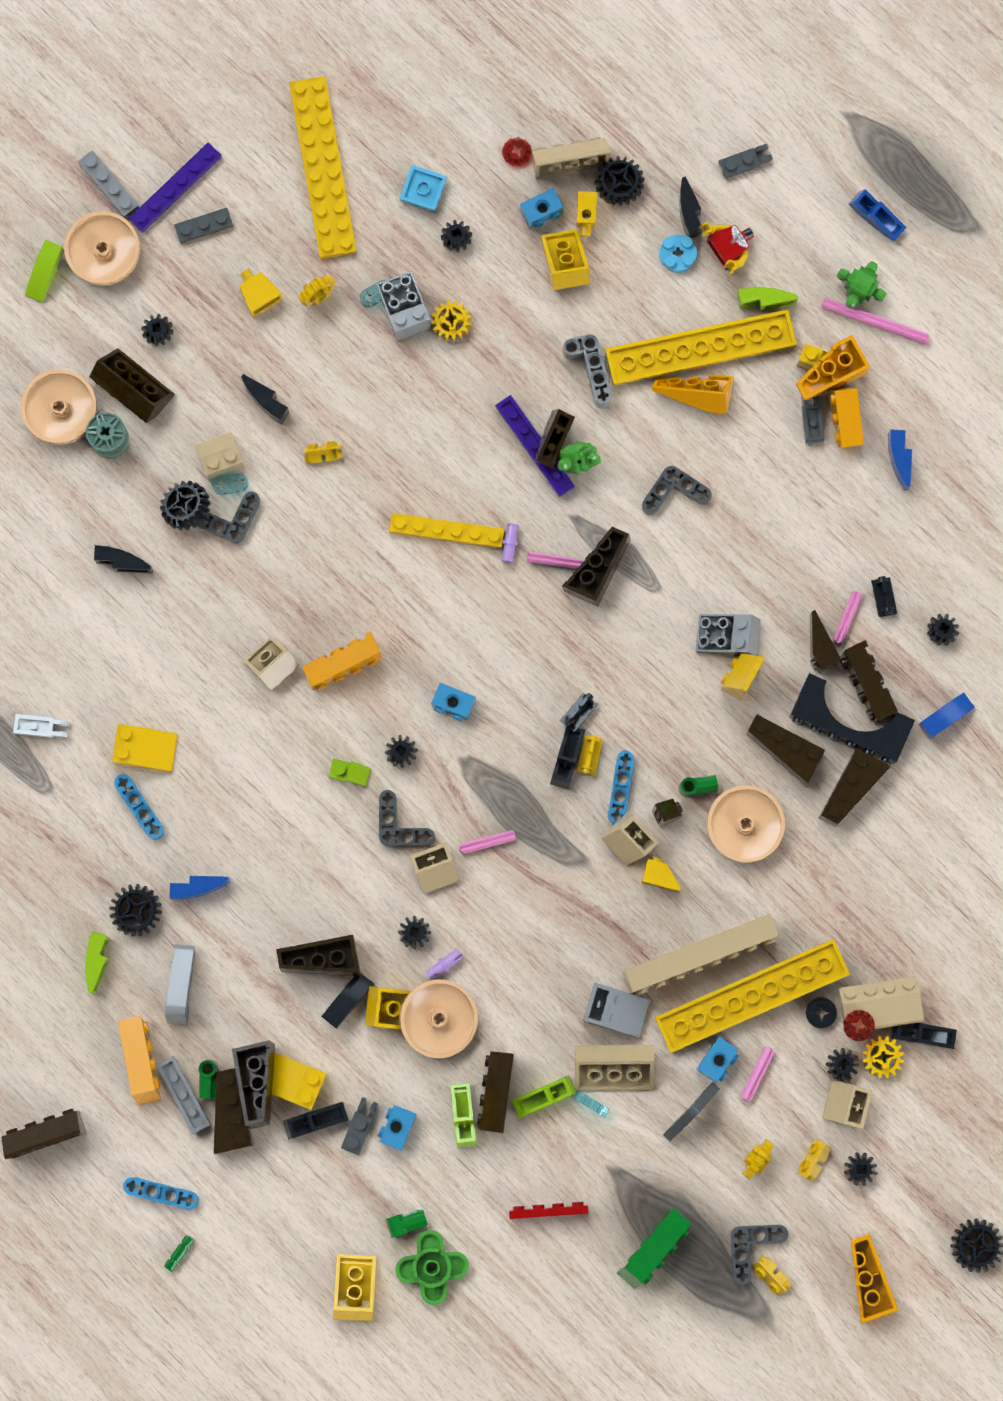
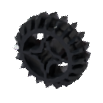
(631, 191)
(176, 503)
(143, 906)
(994, 1250)

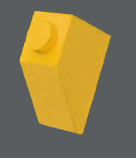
(810, 356)
(659, 875)

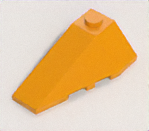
(836, 368)
(705, 394)

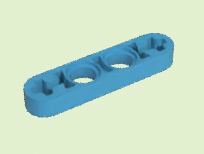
(618, 787)
(137, 808)
(161, 1191)

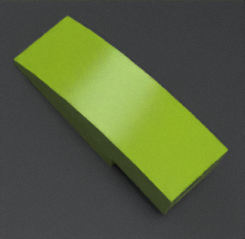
(44, 270)
(765, 298)
(95, 962)
(544, 1096)
(463, 1115)

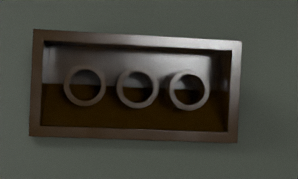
(131, 385)
(496, 1091)
(42, 1135)

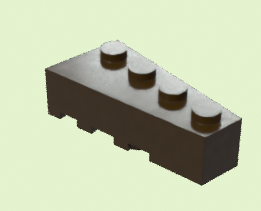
(596, 572)
(322, 957)
(255, 1079)

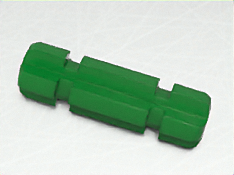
(179, 1253)

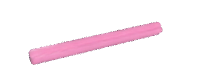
(875, 321)

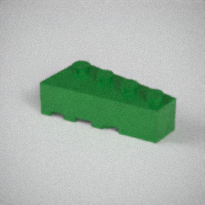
(654, 1249)

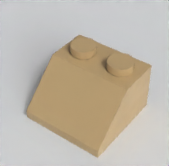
(220, 456)
(271, 663)

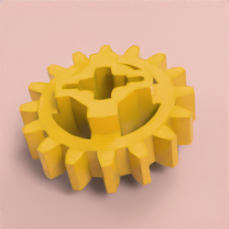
(317, 290)
(458, 319)
(882, 1048)
(757, 1159)

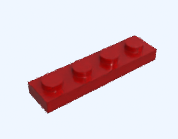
(557, 1210)

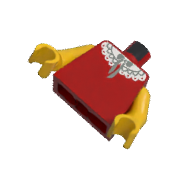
(728, 244)

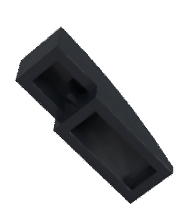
(689, 210)
(265, 399)
(121, 560)
(567, 758)
(347, 1000)
(925, 1035)
(315, 1120)

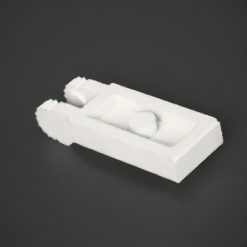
(38, 726)

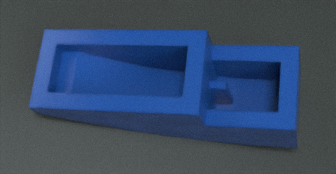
(877, 215)
(900, 457)
(946, 715)
(197, 887)

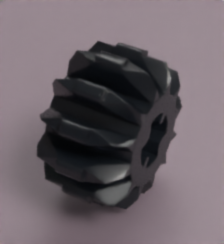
(459, 241)
(157, 337)
(940, 635)
(395, 755)
(407, 931)
(846, 1070)
(860, 1176)

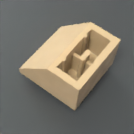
(629, 839)
(434, 868)
(847, 1104)

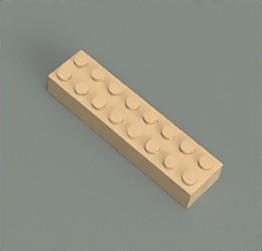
(702, 953)

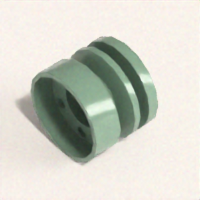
(107, 446)

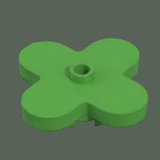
(432, 1283)

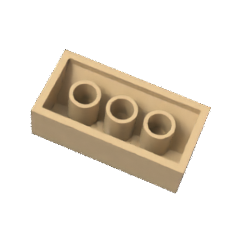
(570, 157)
(888, 1002)
(614, 1067)

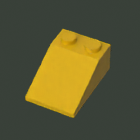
(565, 259)
(741, 675)
(144, 748)
(384, 1007)
(296, 1081)
(354, 1287)

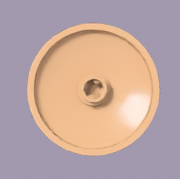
(102, 248)
(58, 406)
(746, 824)
(438, 1018)

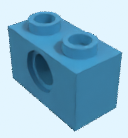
(547, 200)
(444, 694)
(707, 1065)
(398, 1139)

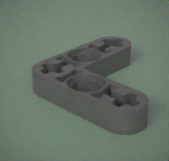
(669, 484)
(230, 526)
(392, 827)
(691, 1112)
(750, 1239)

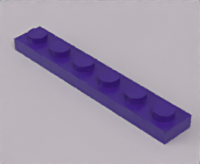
(175, 187)
(531, 441)

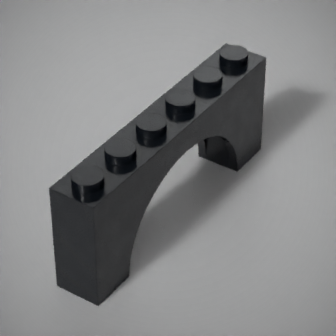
(812, 711)

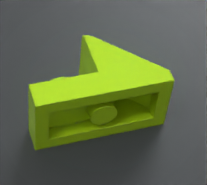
(349, 772)

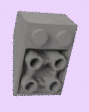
(404, 306)
(728, 634)
(616, 1010)

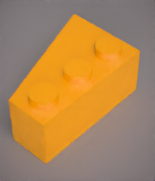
(846, 416)

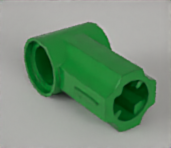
(700, 785)
(207, 1082)
(401, 1223)

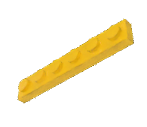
(446, 530)

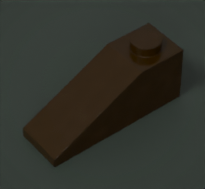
(554, 437)
(822, 649)
(667, 812)

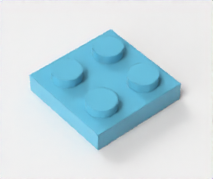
(423, 188)

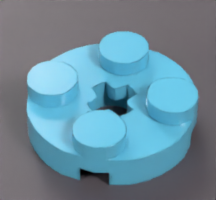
(681, 243)

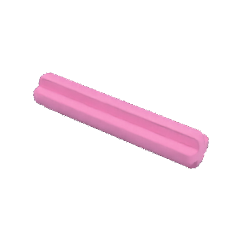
(554, 560)
(847, 617)
(487, 842)
(757, 1074)

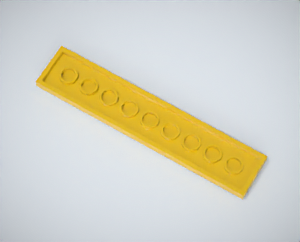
(322, 167)
(700, 347)
(752, 995)

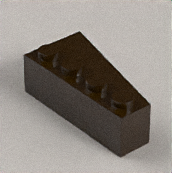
(868, 682)
(787, 748)
(855, 781)
(230, 1127)

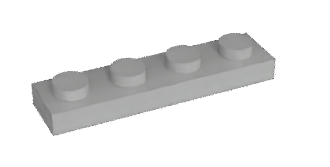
(108, 184)
(183, 1095)

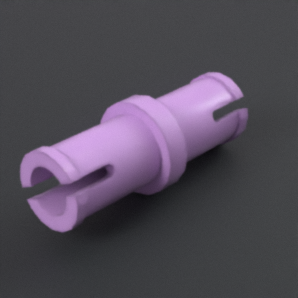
(510, 542)
(444, 964)

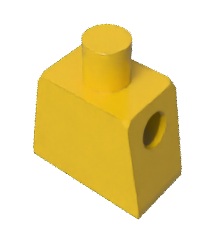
(586, 205)
(258, 292)

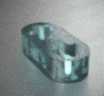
(370, 291)
(231, 488)
(591, 1104)

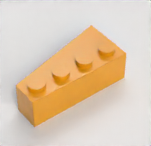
(342, 662)
(139, 1061)
(872, 1286)

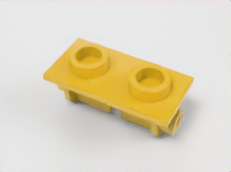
(330, 451)
(589, 755)
(817, 1152)
(778, 1282)

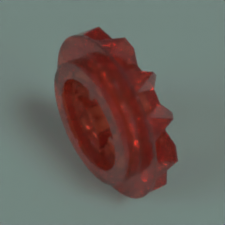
(512, 158)
(863, 1032)

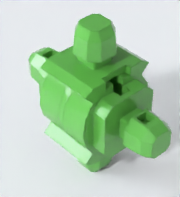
(861, 284)
(578, 458)

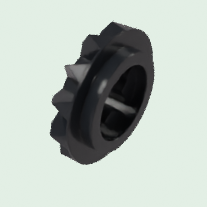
(828, 1006)

